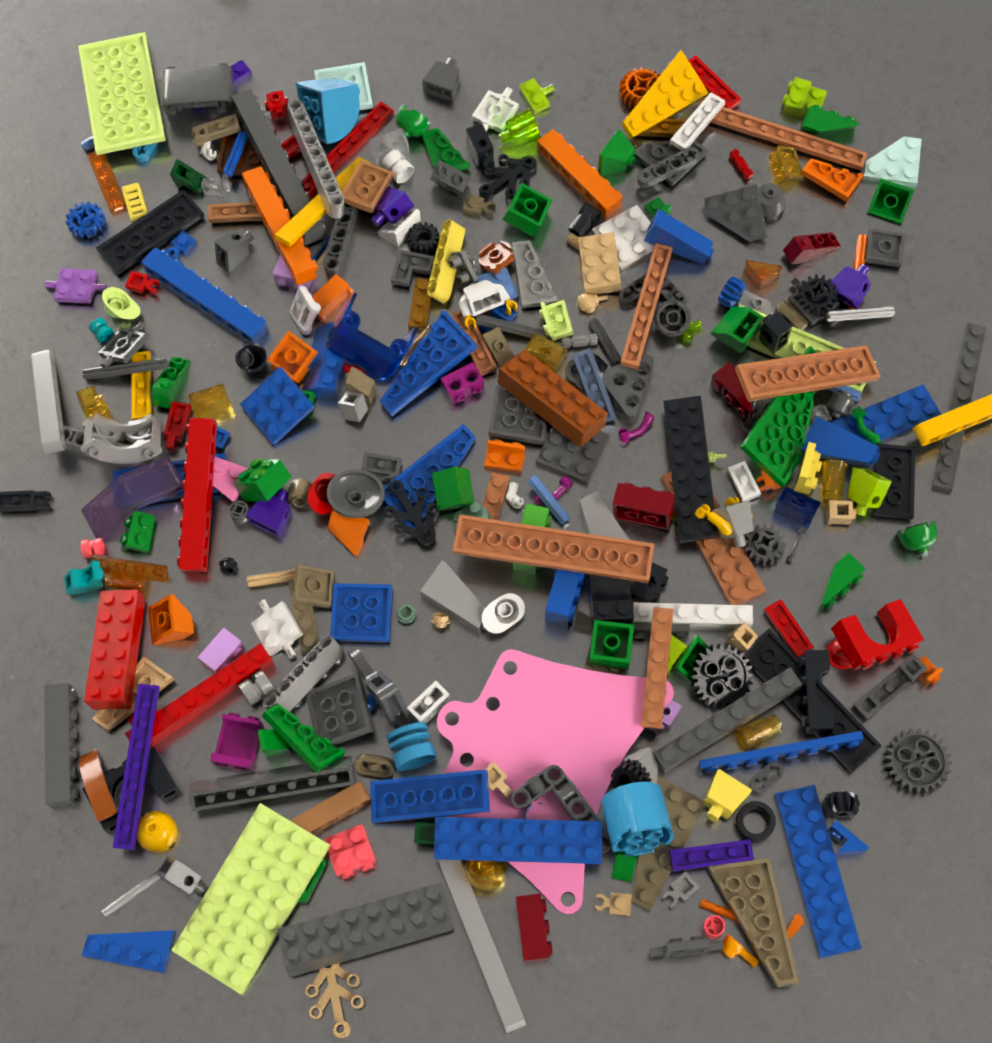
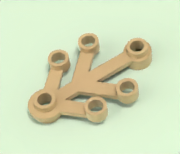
(333, 991)

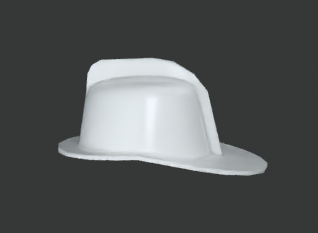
(503, 613)

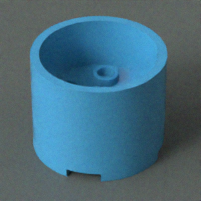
(637, 818)

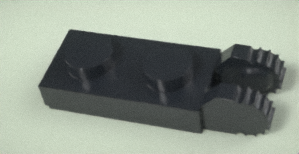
(23, 500)

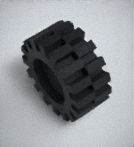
(418, 231)
(631, 769)

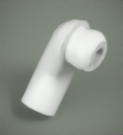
(207, 152)
(511, 496)

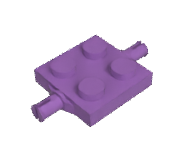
(75, 285)

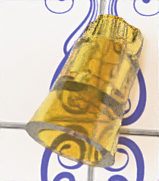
(833, 479)
(757, 732)

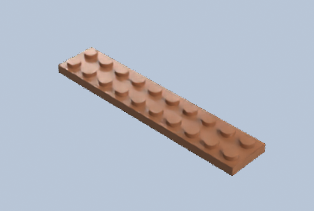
(553, 548)

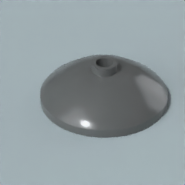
(352, 487)

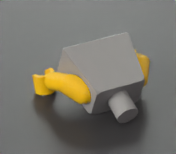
(731, 520)

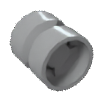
(256, 687)

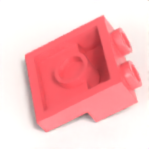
(350, 852)

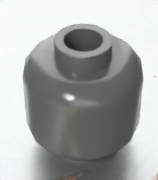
(840, 404)

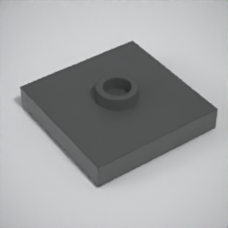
(885, 247)

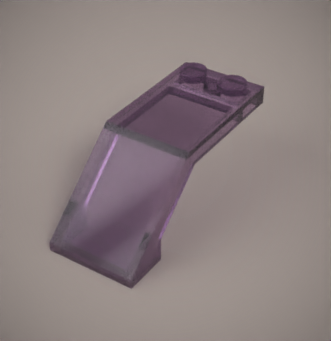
(130, 493)

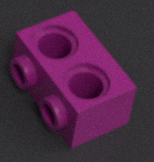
(460, 379)

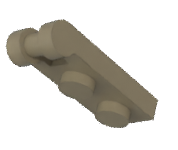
(215, 129)

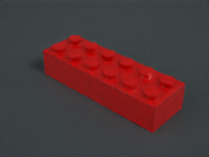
(115, 650)

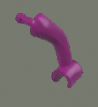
(625, 435)
(566, 484)

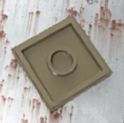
(313, 586)

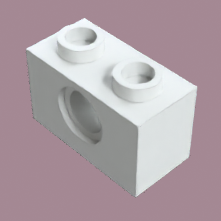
(429, 703)

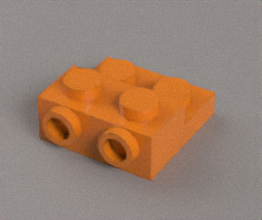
(292, 356)

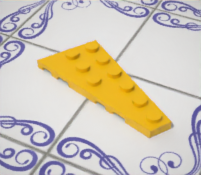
(669, 94)

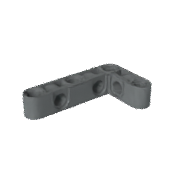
(564, 790)

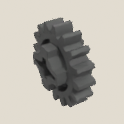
(761, 551)

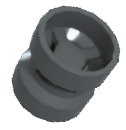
(239, 516)

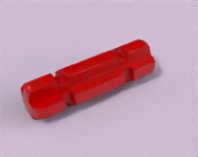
(741, 164)

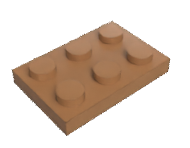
(366, 186)

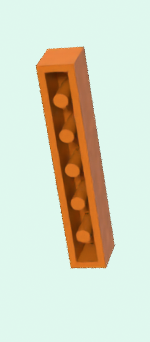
(579, 173)

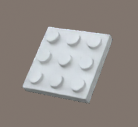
(629, 233)

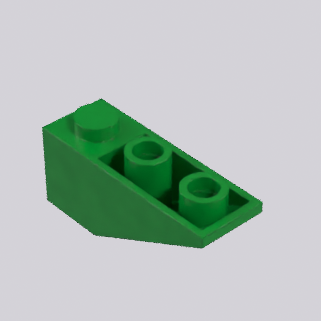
(821, 121)
(169, 382)
(843, 575)

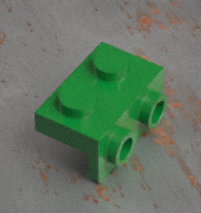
(137, 532)

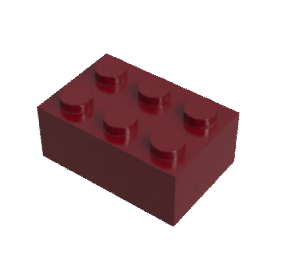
(644, 505)

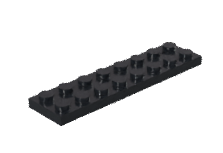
(689, 467)
(770, 658)

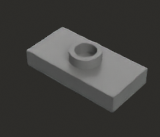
(757, 303)

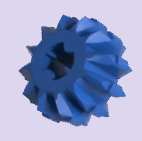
(732, 292)

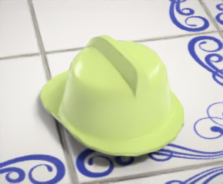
(119, 304)

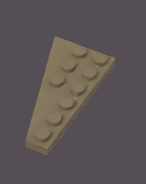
(655, 867)

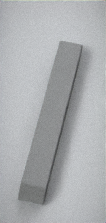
(315, 159)
(483, 945)

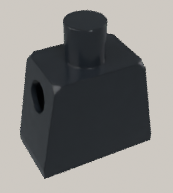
(480, 146)

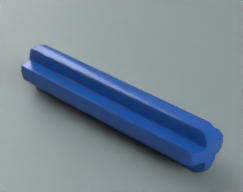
(235, 153)

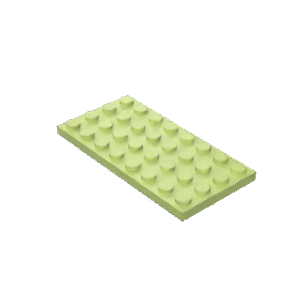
(121, 93)
(251, 898)

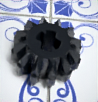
(841, 804)

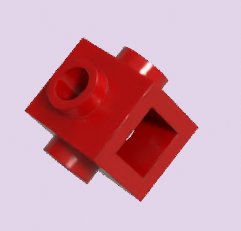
(276, 104)

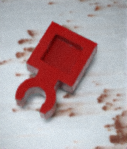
(139, 282)

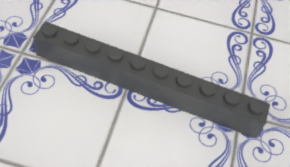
(274, 159)

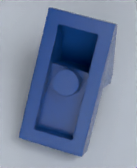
(852, 844)

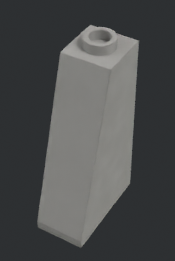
(598, 518)
(453, 597)

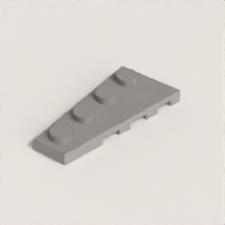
(531, 277)

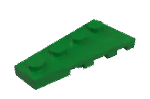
(308, 745)

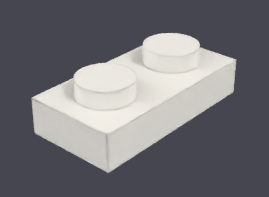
(743, 481)

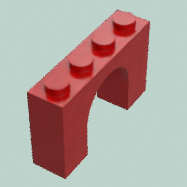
(863, 651)

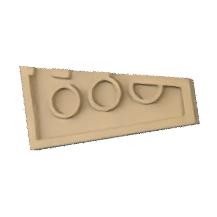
(145, 673)

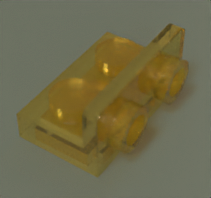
(785, 164)

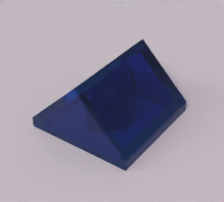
(797, 507)

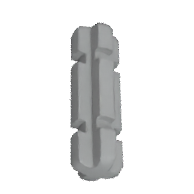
(578, 341)

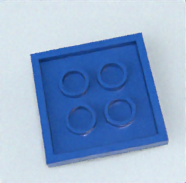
(277, 405)
(361, 612)

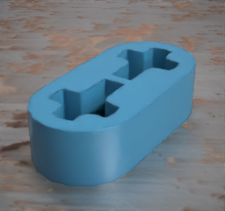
(143, 157)

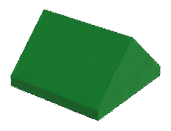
(891, 200)
(452, 488)
(682, 668)

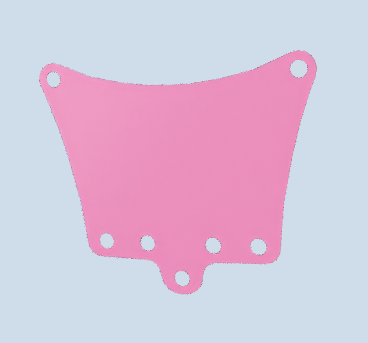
(547, 719)

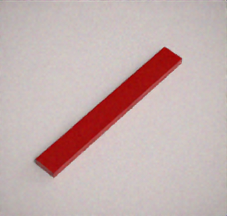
(353, 142)

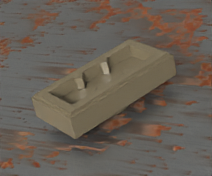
(498, 346)

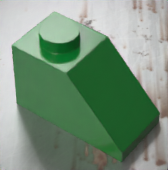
(273, 744)

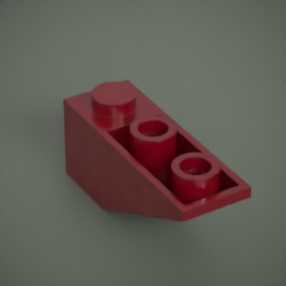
(808, 247)
(728, 384)

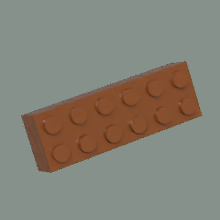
(552, 398)

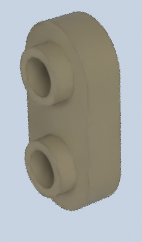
(792, 314)
(374, 766)

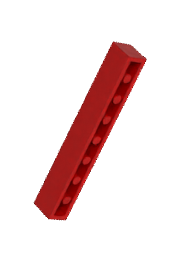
(197, 495)
(208, 693)

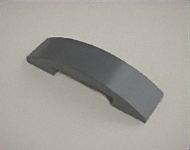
(890, 686)

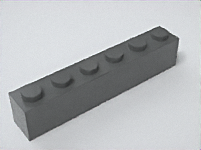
(59, 745)

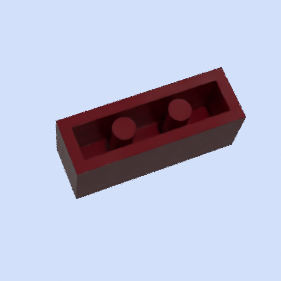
(533, 928)

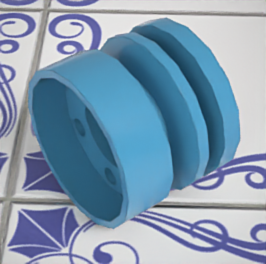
(411, 746)

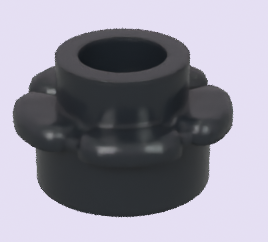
(228, 565)

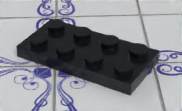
(897, 465)

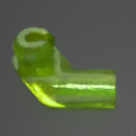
(687, 335)

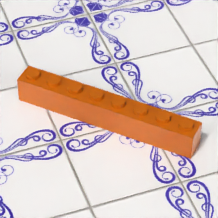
(275, 217)

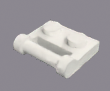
(301, 305)

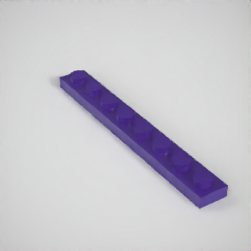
(136, 767)

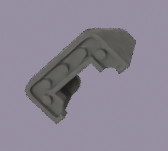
(197, 87)

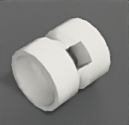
(401, 168)

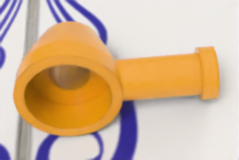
(733, 948)

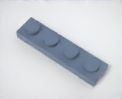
(593, 382)

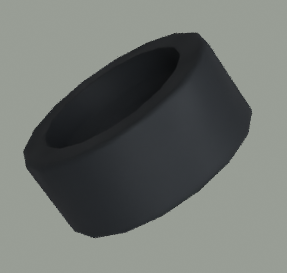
(755, 805)

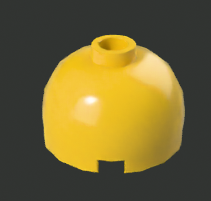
(156, 831)

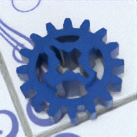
(85, 219)

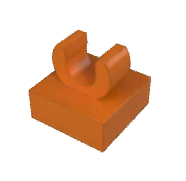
(769, 482)

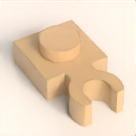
(618, 904)

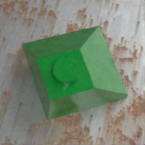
(616, 155)

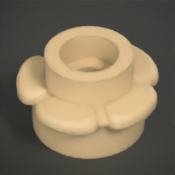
(440, 619)

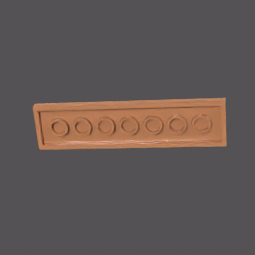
(807, 373)
(728, 564)

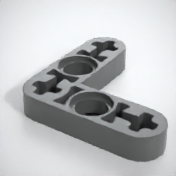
(636, 294)

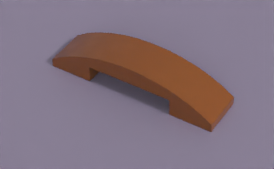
(96, 785)

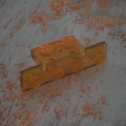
(130, 574)

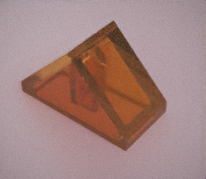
(761, 273)

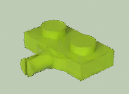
(536, 95)

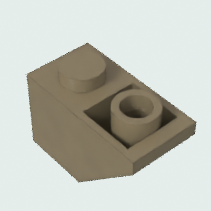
(361, 383)

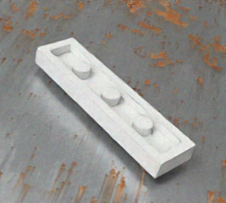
(697, 122)

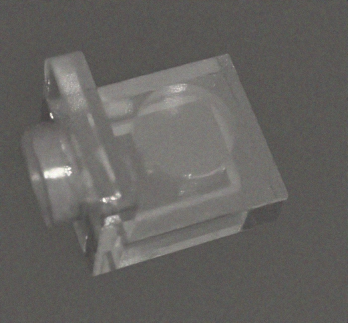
(216, 188)

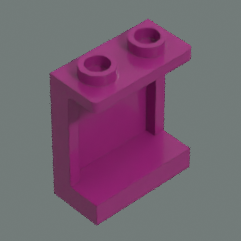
(237, 742)

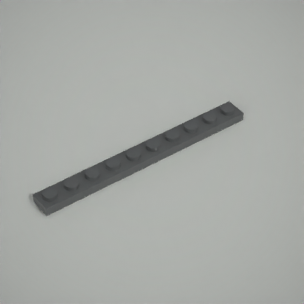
(961, 395)

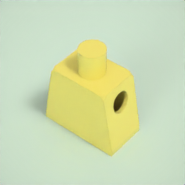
(724, 796)

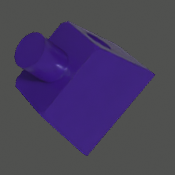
(391, 206)
(852, 285)
(271, 514)

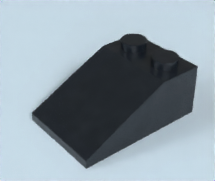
(610, 599)

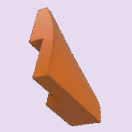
(349, 531)

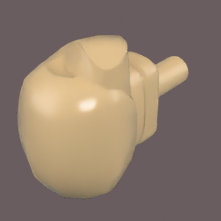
(588, 301)

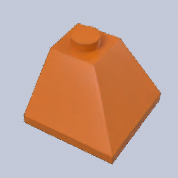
(169, 621)

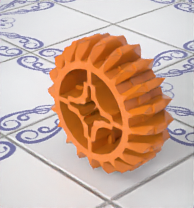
(641, 82)

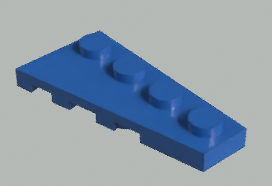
(131, 949)

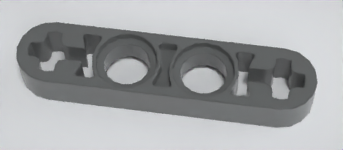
(669, 169)

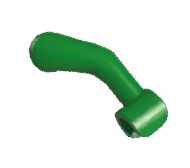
(858, 414)

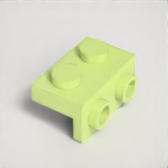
(557, 320)

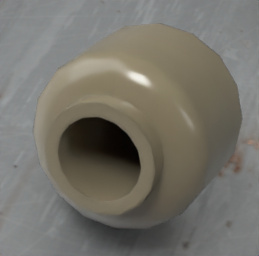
(298, 492)

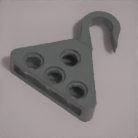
(623, 394)
(381, 689)

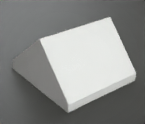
(397, 232)

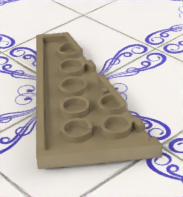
(755, 902)

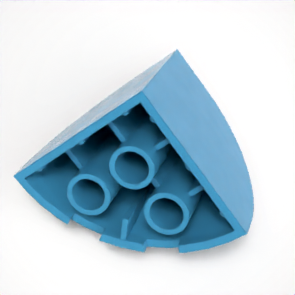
(330, 106)

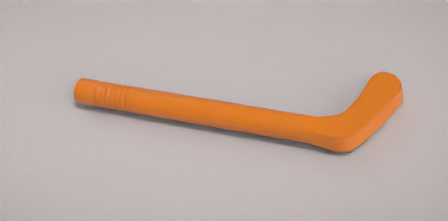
(793, 927)

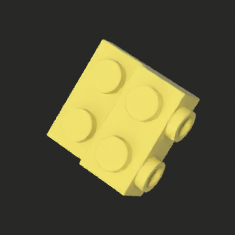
(809, 466)

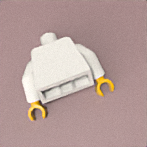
(483, 297)

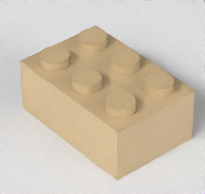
(600, 263)

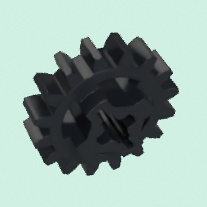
(811, 289)

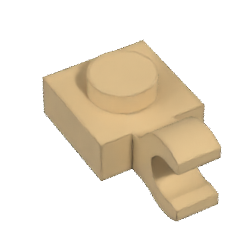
(496, 780)

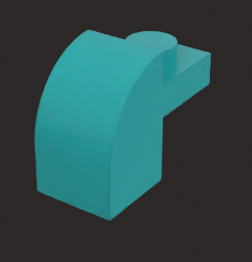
(84, 580)

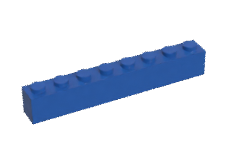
(205, 296)

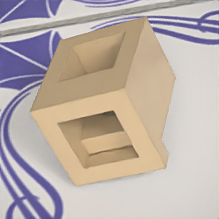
(843, 507)
(741, 638)

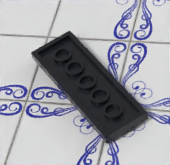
(150, 232)

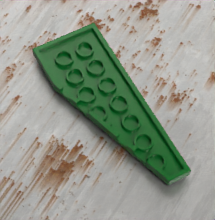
(779, 434)

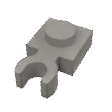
(682, 888)

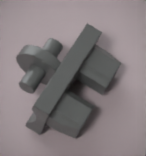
(466, 266)

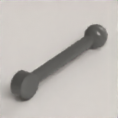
(801, 531)

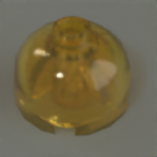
(485, 874)

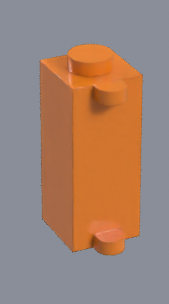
(331, 296)

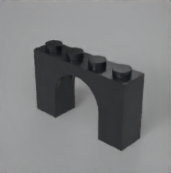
(156, 773)

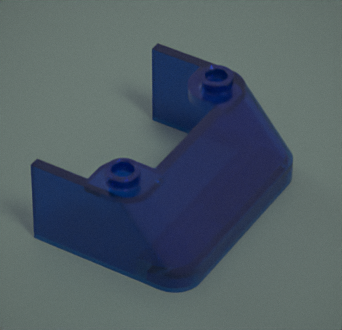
(362, 349)

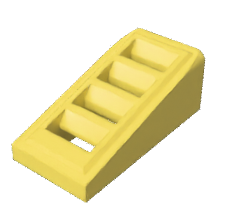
(131, 192)

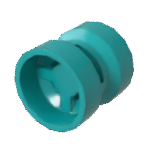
(102, 331)

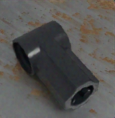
(586, 217)

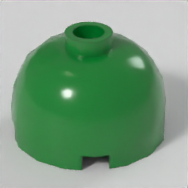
(411, 122)
(919, 536)

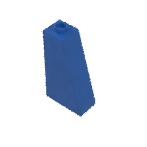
(683, 239)
(840, 445)

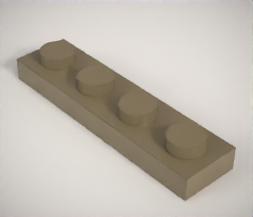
(306, 621)

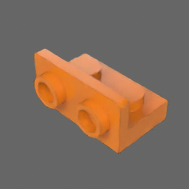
(504, 456)

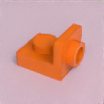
(931, 675)

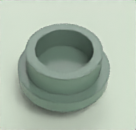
(406, 613)

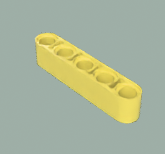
(442, 274)

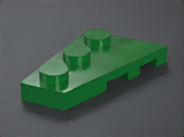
(440, 149)

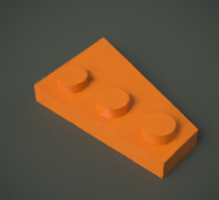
(834, 180)

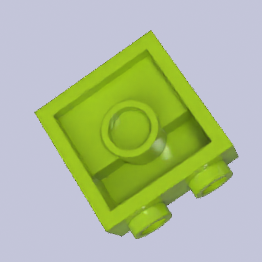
(801, 97)

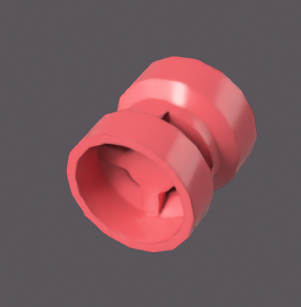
(91, 548)
(715, 924)

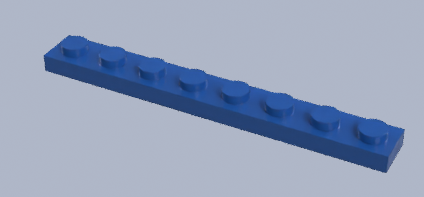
(772, 754)

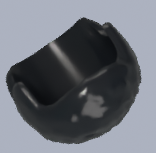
(251, 357)

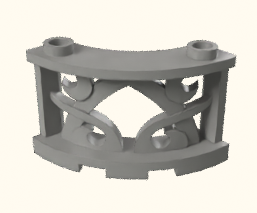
(101, 432)

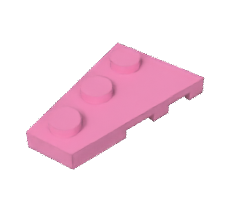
(224, 476)

